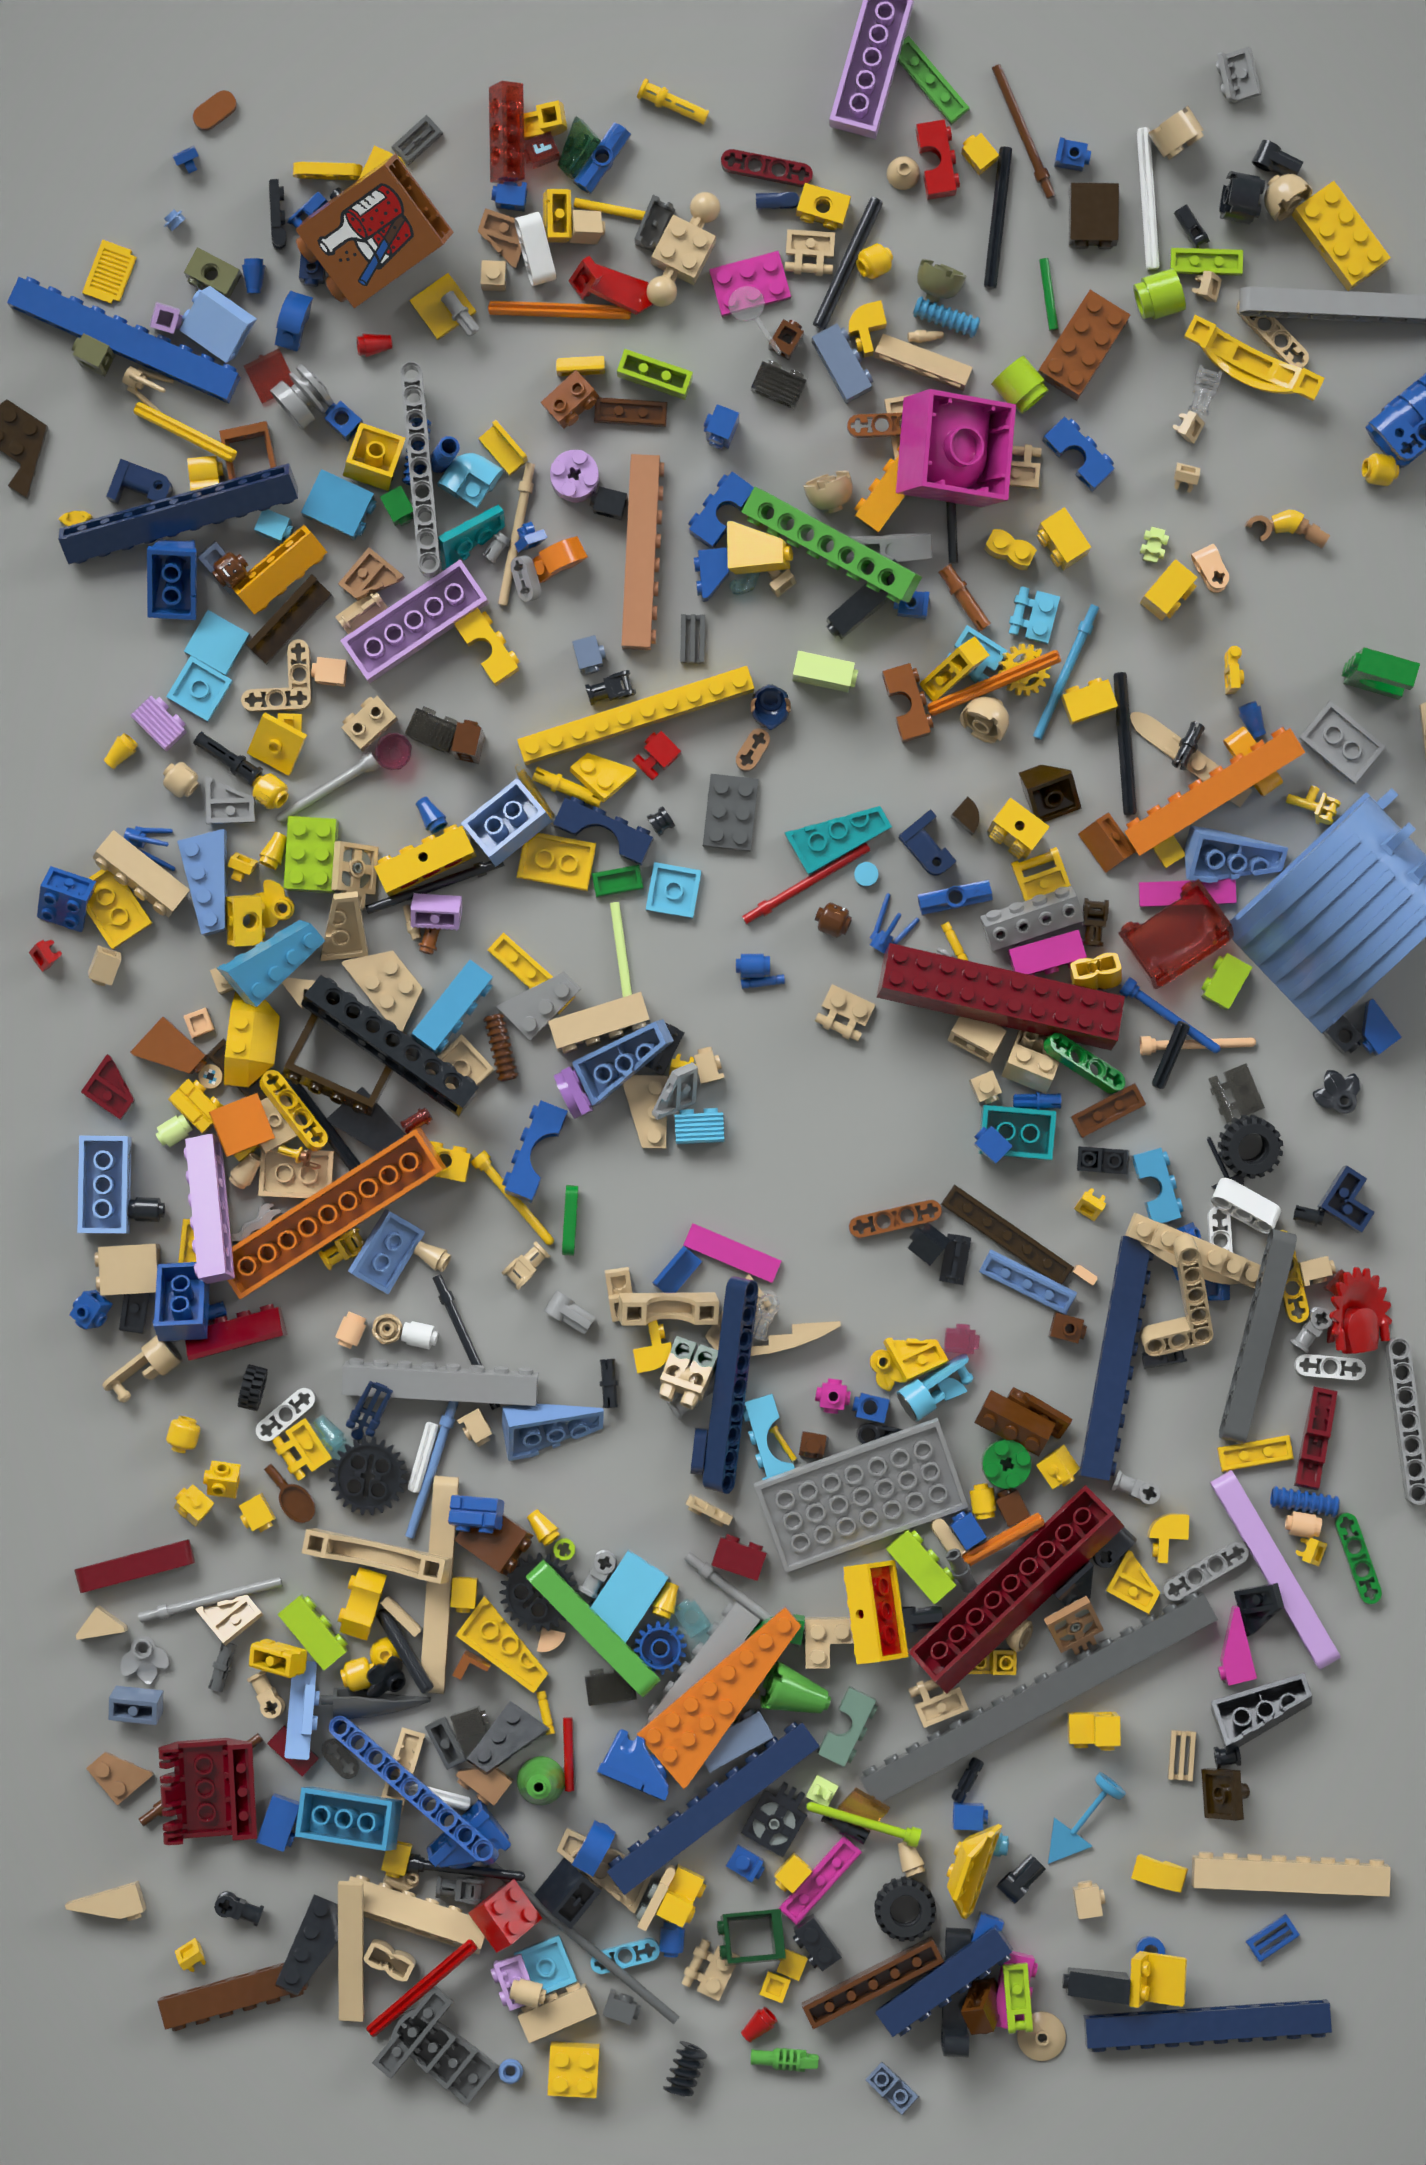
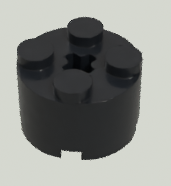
(1241, 197)

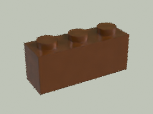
(468, 742)
(1014, 1422)

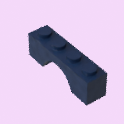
(575, 817)

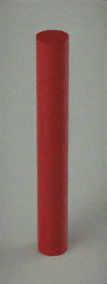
(568, 1753)

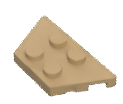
(387, 985)

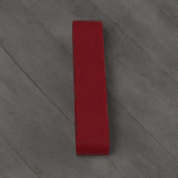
(134, 1566)

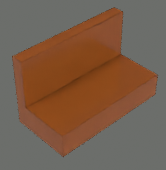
(1107, 842)
(467, 1658)

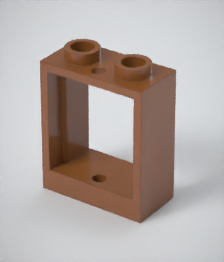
(244, 433)

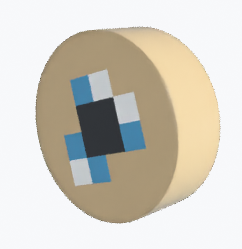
(211, 1076)

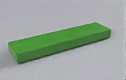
(931, 81)

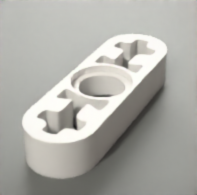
(1224, 1222)
(1311, 1371)
(303, 1407)

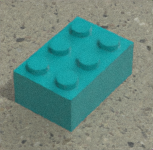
(1027, 1130)

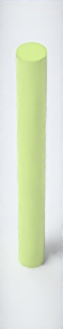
(620, 949)

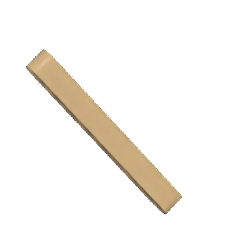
(439, 1595)

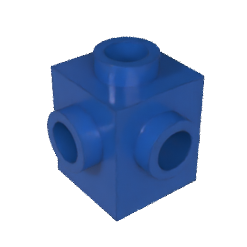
(90, 1310)

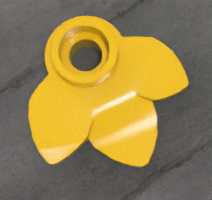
(272, 898)
(886, 1374)

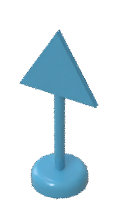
(1066, 1841)

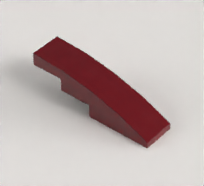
(1315, 1438)

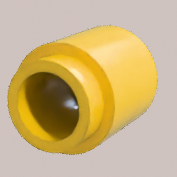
(983, 1501)

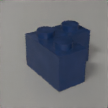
(1341, 1203)

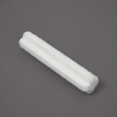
(423, 1457)
(454, 1800)

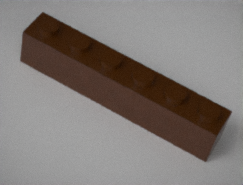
(872, 1982)
(222, 1998)

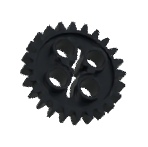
(390, 1479)
(517, 1578)

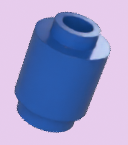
(753, 965)
(671, 1939)

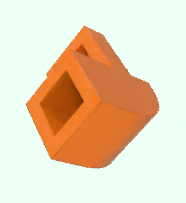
(559, 557)

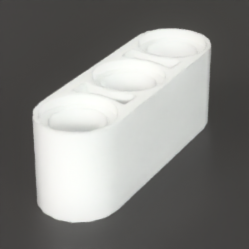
(535, 248)
(1246, 1205)

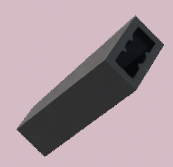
(857, 609)
(374, 1131)

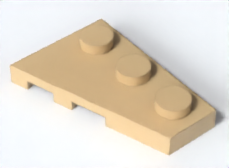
(344, 929)
(642, 1096)

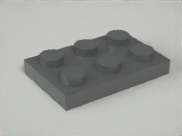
(730, 812)

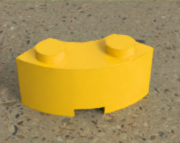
(362, 1604)

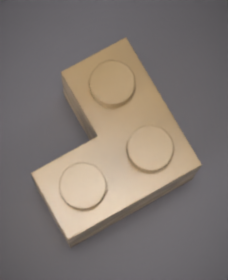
(819, 1635)

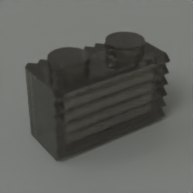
(779, 384)
(432, 730)
(607, 1687)

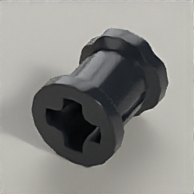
(1222, 1759)

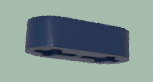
(698, 1451)

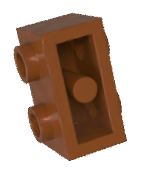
(570, 399)

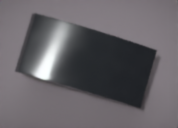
(1102, 1160)

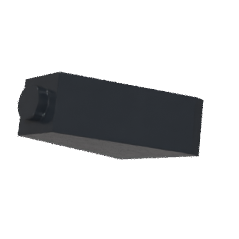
(1097, 1985)

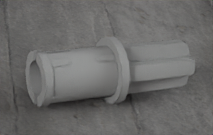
(460, 313)

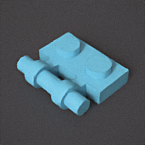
(1041, 618)
(991, 662)

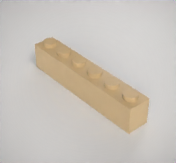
(418, 1915)

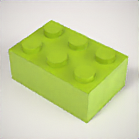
(310, 854)

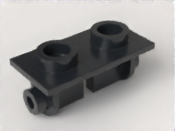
(662, 1060)
(955, 1259)

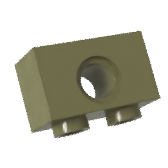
(204, 262)
(93, 354)

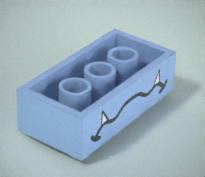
(104, 1184)

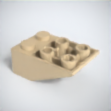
(1030, 1063)

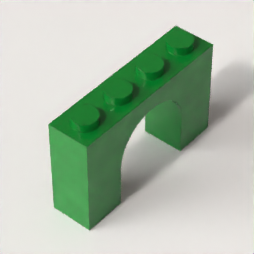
(1380, 673)

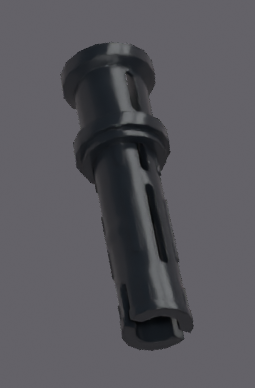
(237, 764)

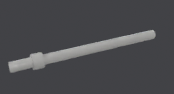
(706, 1571)
(164, 1611)

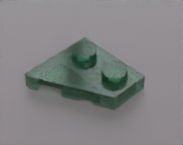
(577, 148)

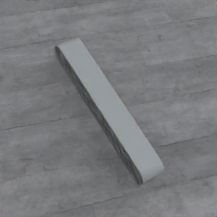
(1400, 1410)

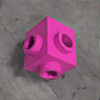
(823, 1392)

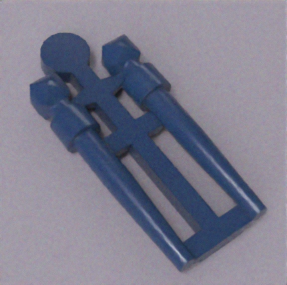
(358, 1432)

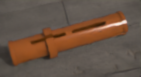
(964, 597)

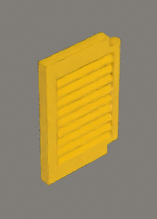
(109, 272)

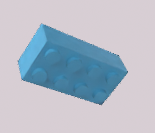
(348, 1818)

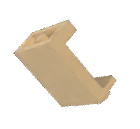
(127, 1269)

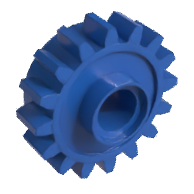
(663, 1634)

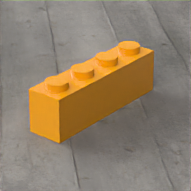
(882, 499)
(280, 569)

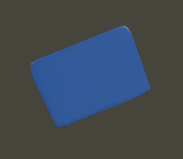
(1217, 1291)

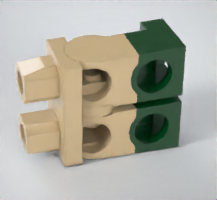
(688, 1372)

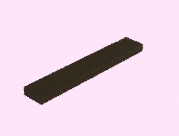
(1006, 1235)

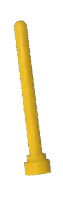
(483, 1163)

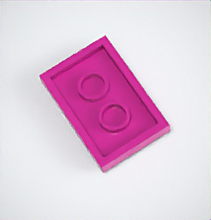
(760, 272)

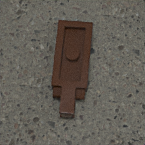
(1038, 1406)

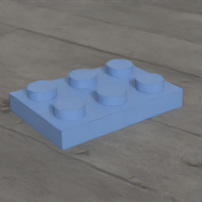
(386, 1251)

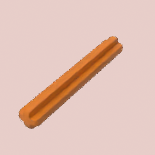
(1003, 1539)

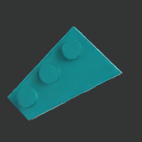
(463, 538)

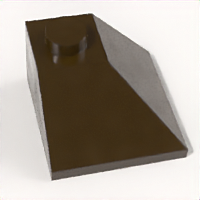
(1049, 791)

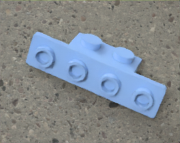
(300, 1713)

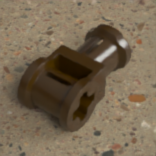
(1094, 920)

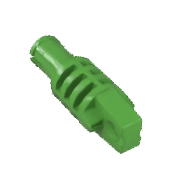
(785, 2059)

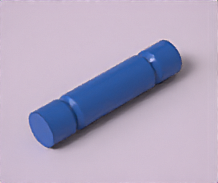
(760, 982)

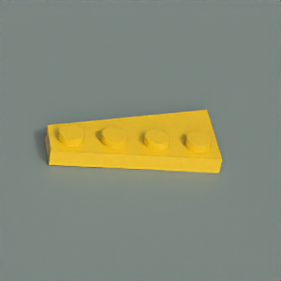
(497, 1641)

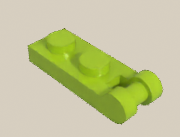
(1017, 1997)

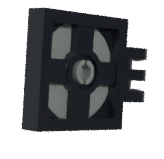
(776, 1820)

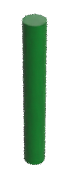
(1048, 294)

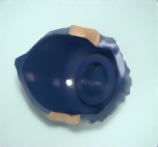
(770, 706)

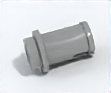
(496, 547)

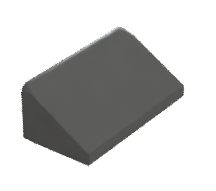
(446, 1743)

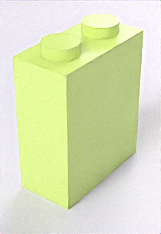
(824, 671)

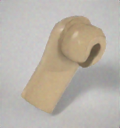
(405, 1882)

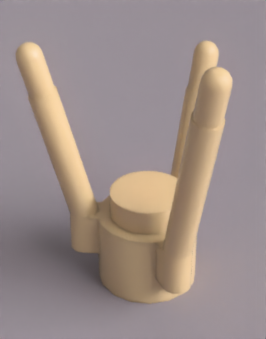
(137, 379)

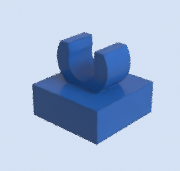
(186, 157)
(529, 537)

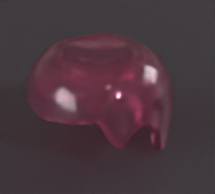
(393, 751)

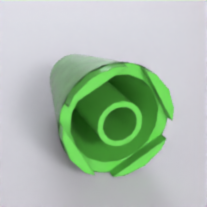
(792, 1692)
(544, 1771)

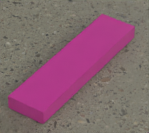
(1167, 892)
(732, 1253)
(820, 1880)

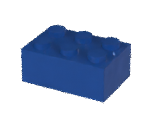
(180, 1303)

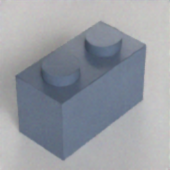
(136, 1705)

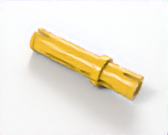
(565, 786)

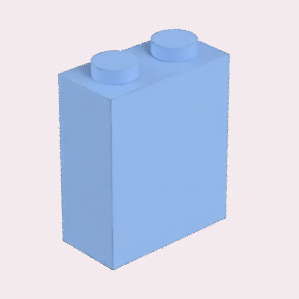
(217, 323)

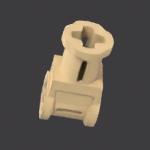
(524, 1266)
(266, 1694)

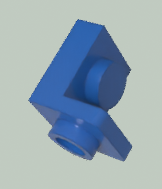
(746, 1863)

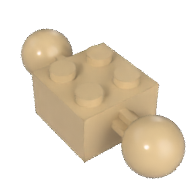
(683, 249)

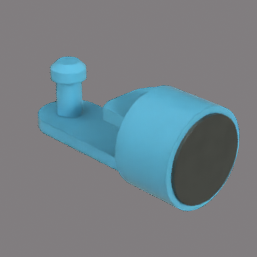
(915, 1395)

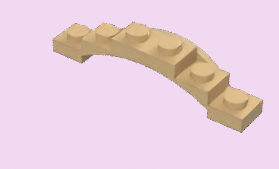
(1217, 1263)

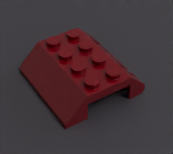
(208, 1789)

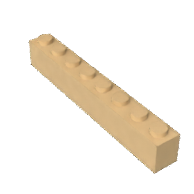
(1291, 1875)

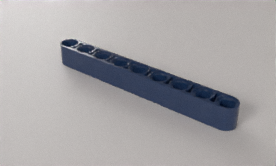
(730, 1385)

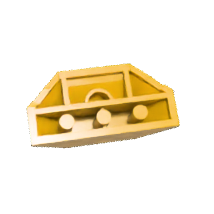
(250, 1042)
(970, 1868)

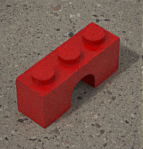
(935, 138)

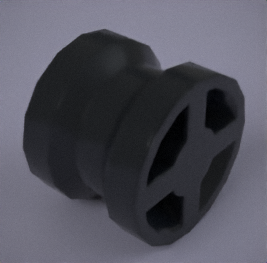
(660, 821)

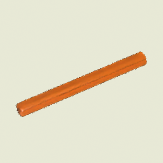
(557, 310)
(994, 682)

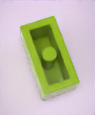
(1226, 981)

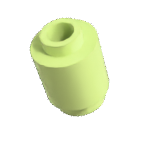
(174, 1130)

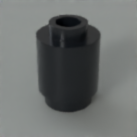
(146, 1209)

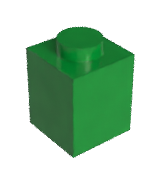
(398, 506)

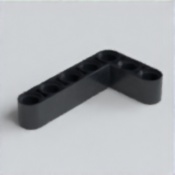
(954, 2029)

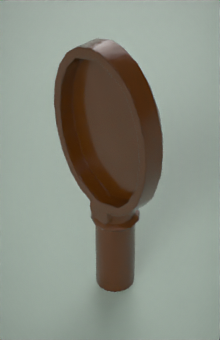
(293, 1498)

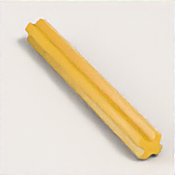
(185, 432)

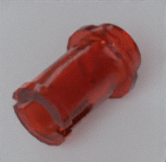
(416, 1120)

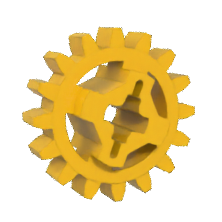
(1028, 654)

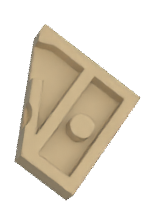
(700, 1506)

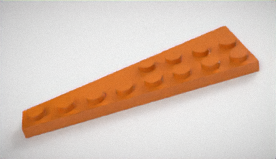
(700, 1717)

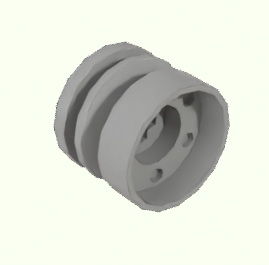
(302, 396)

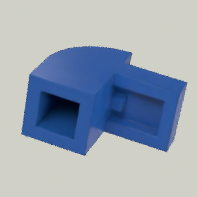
(292, 320)
(594, 1848)

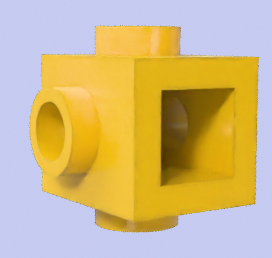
(222, 1479)

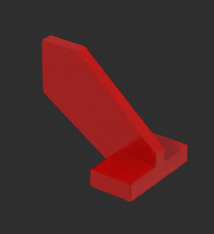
(610, 285)

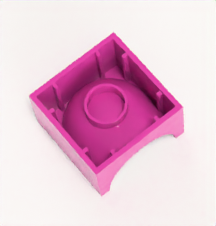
(955, 448)

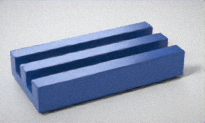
(1268, 1929)

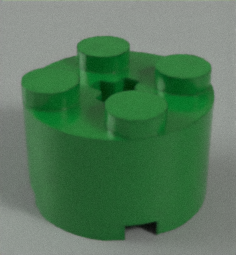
(1011, 1476)

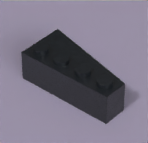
(1256, 1710)

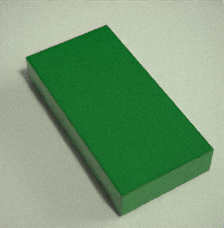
(617, 881)

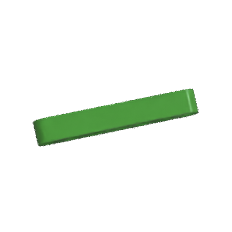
(593, 1628)

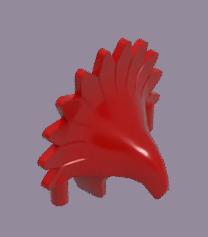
(1359, 1313)

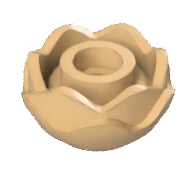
(381, 1323)

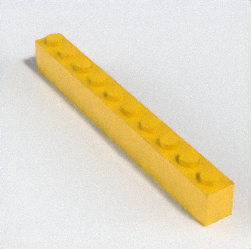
(636, 715)

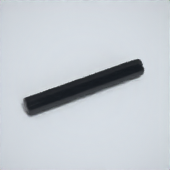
(405, 1651)

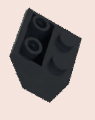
(568, 1893)

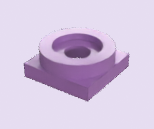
(573, 1092)

